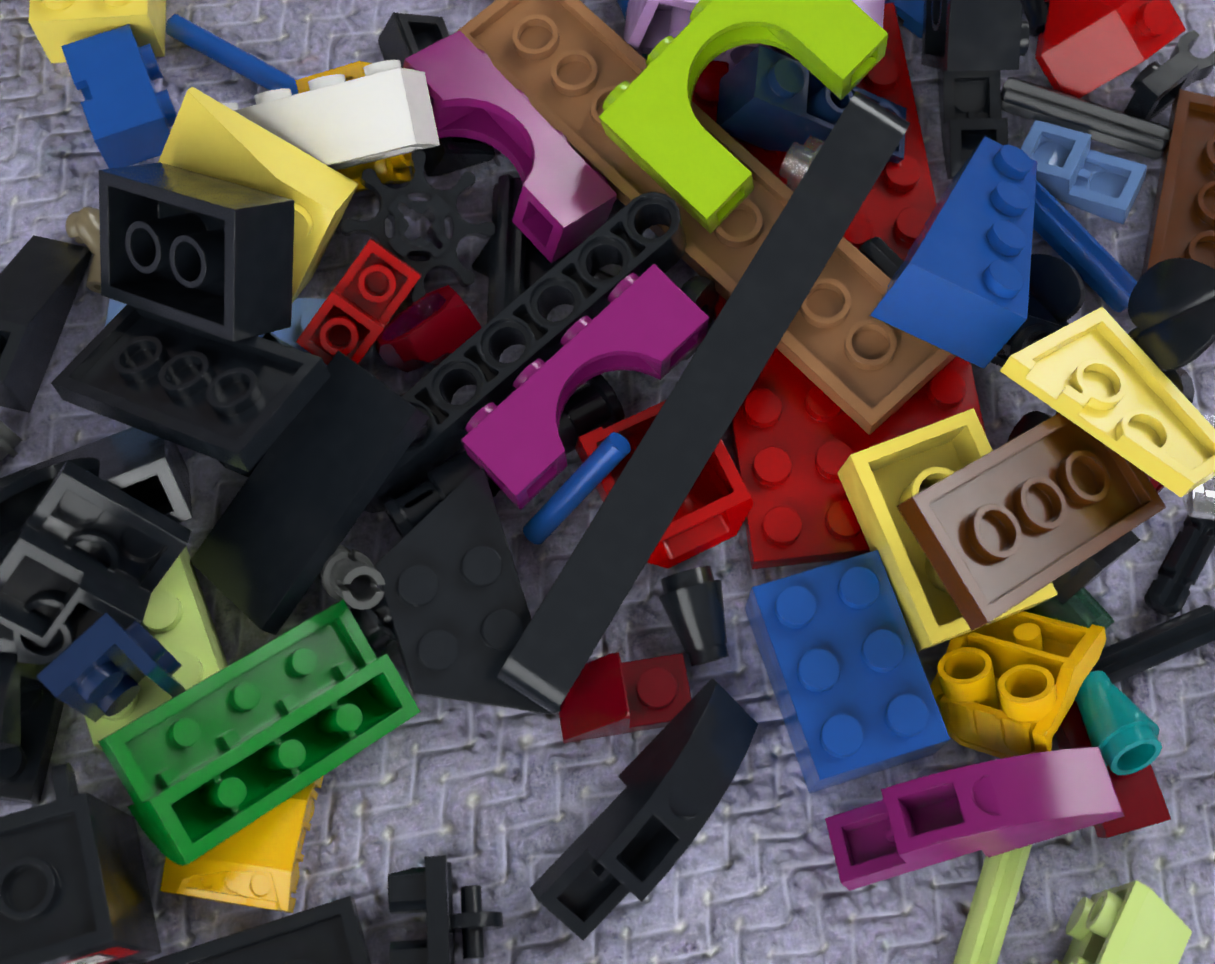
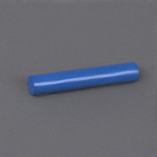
(577, 488)

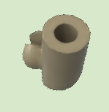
(85, 228)

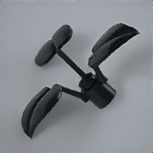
(1168, 306)

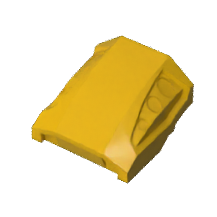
(1014, 682)
(255, 864)

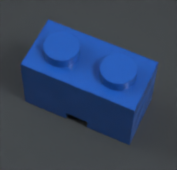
(119, 94)

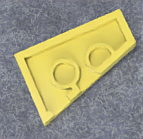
(1120, 398)

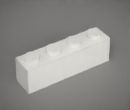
(351, 119)

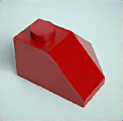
(1101, 39)

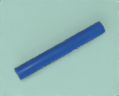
(229, 55)

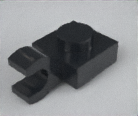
(1159, 84)

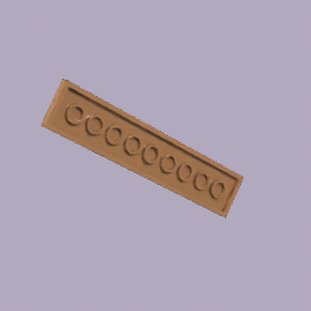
(567, 69)

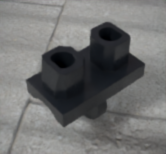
(431, 891)

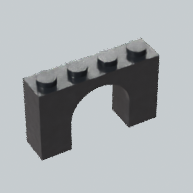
(129, 460)

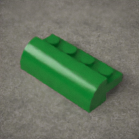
(256, 733)

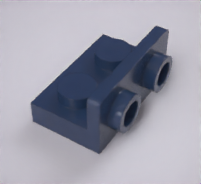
(104, 668)

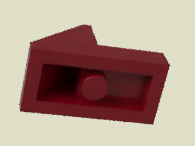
(624, 696)

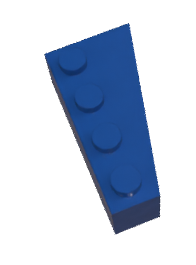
(972, 260)

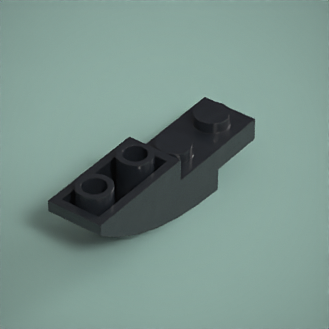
(657, 815)

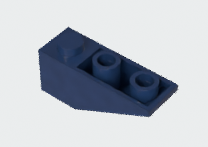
(780, 102)

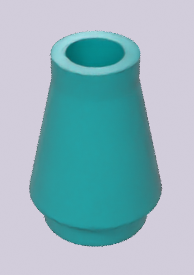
(1117, 725)

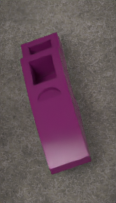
(972, 809)

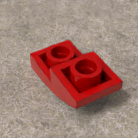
(359, 305)

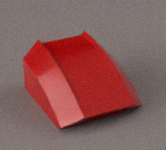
(710, 510)

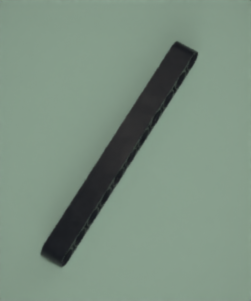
(701, 406)

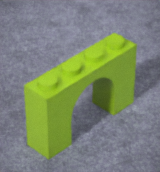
(655, 115)

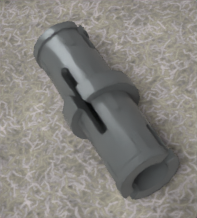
(352, 578)

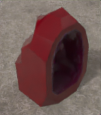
(427, 331)

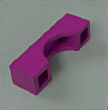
(471, 99)
(641, 330)

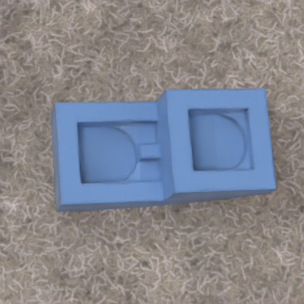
(1083, 176)

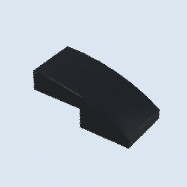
(968, 113)

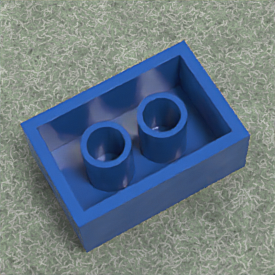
(845, 671)

